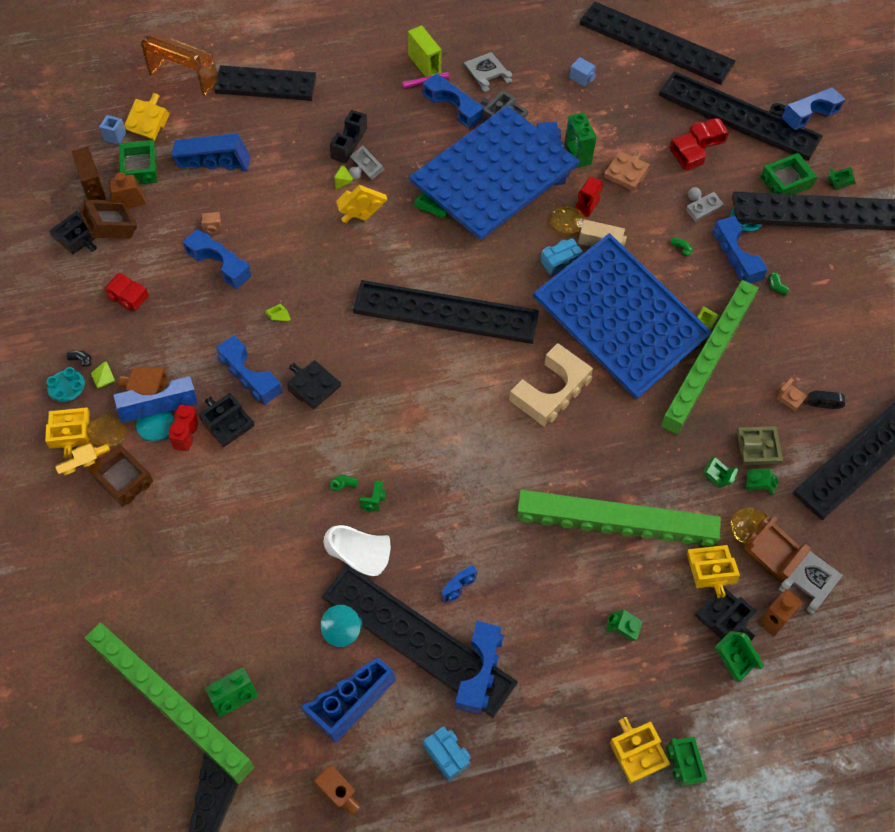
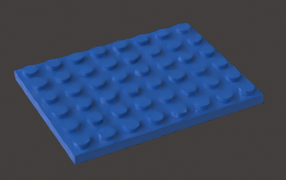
(494, 172)
(622, 315)

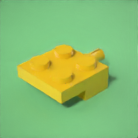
(146, 118)
(360, 203)
(67, 429)
(83, 455)
(713, 568)
(639, 751)

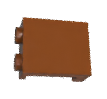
(775, 549)

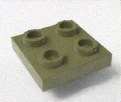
(759, 445)

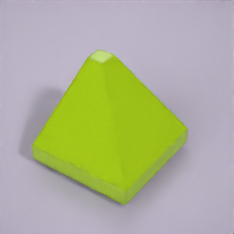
(342, 178)
(278, 313)
(707, 317)
(102, 375)

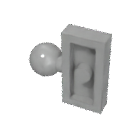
(366, 162)
(702, 206)

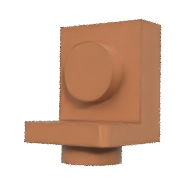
(211, 223)
(790, 395)

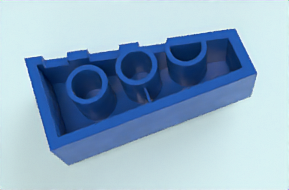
(212, 152)
(349, 700)

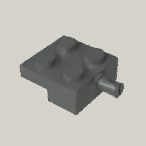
(498, 103)

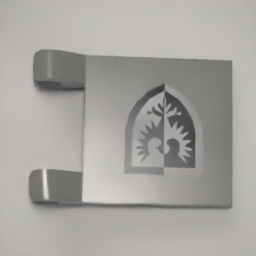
(487, 68)
(813, 578)

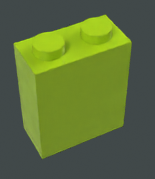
(424, 51)

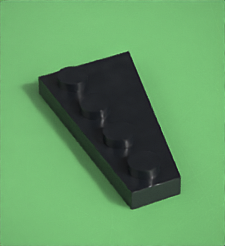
(213, 797)

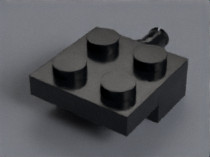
(73, 234)
(312, 384)
(225, 419)
(726, 615)

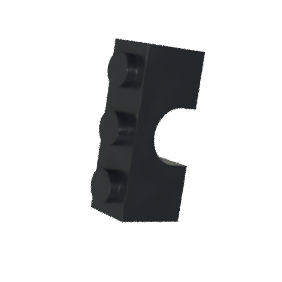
(344, 144)

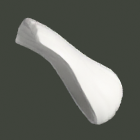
(359, 550)

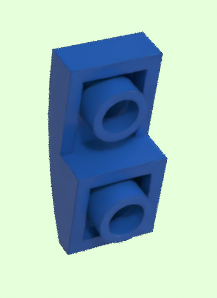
(454, 588)

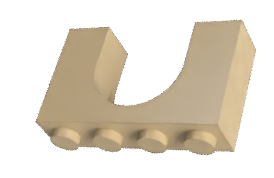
(593, 232)
(545, 406)

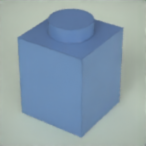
(582, 72)
(112, 129)

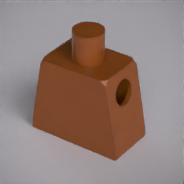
(126, 189)
(145, 380)
(783, 609)
(329, 782)

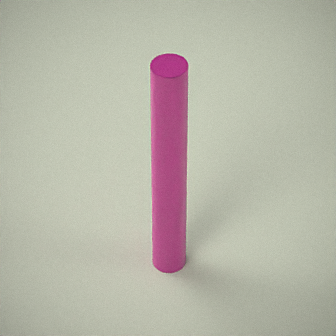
(416, 82)

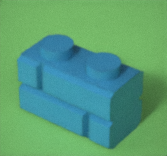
(560, 255)
(446, 753)

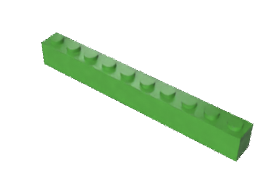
(709, 357)
(619, 518)
(170, 703)

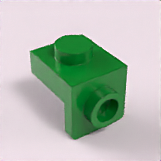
(841, 178)
(719, 473)
(761, 480)
(374, 503)
(624, 624)

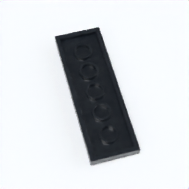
(265, 83)

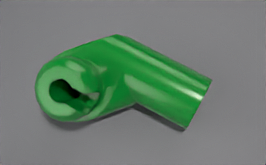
(687, 248)
(775, 284)
(342, 481)

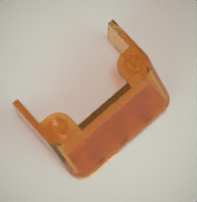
(159, 48)

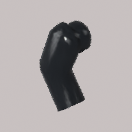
(80, 355)

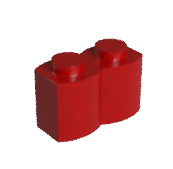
(709, 133)
(687, 151)
(589, 196)
(126, 292)
(183, 428)

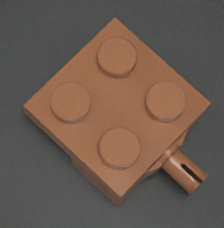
(627, 170)

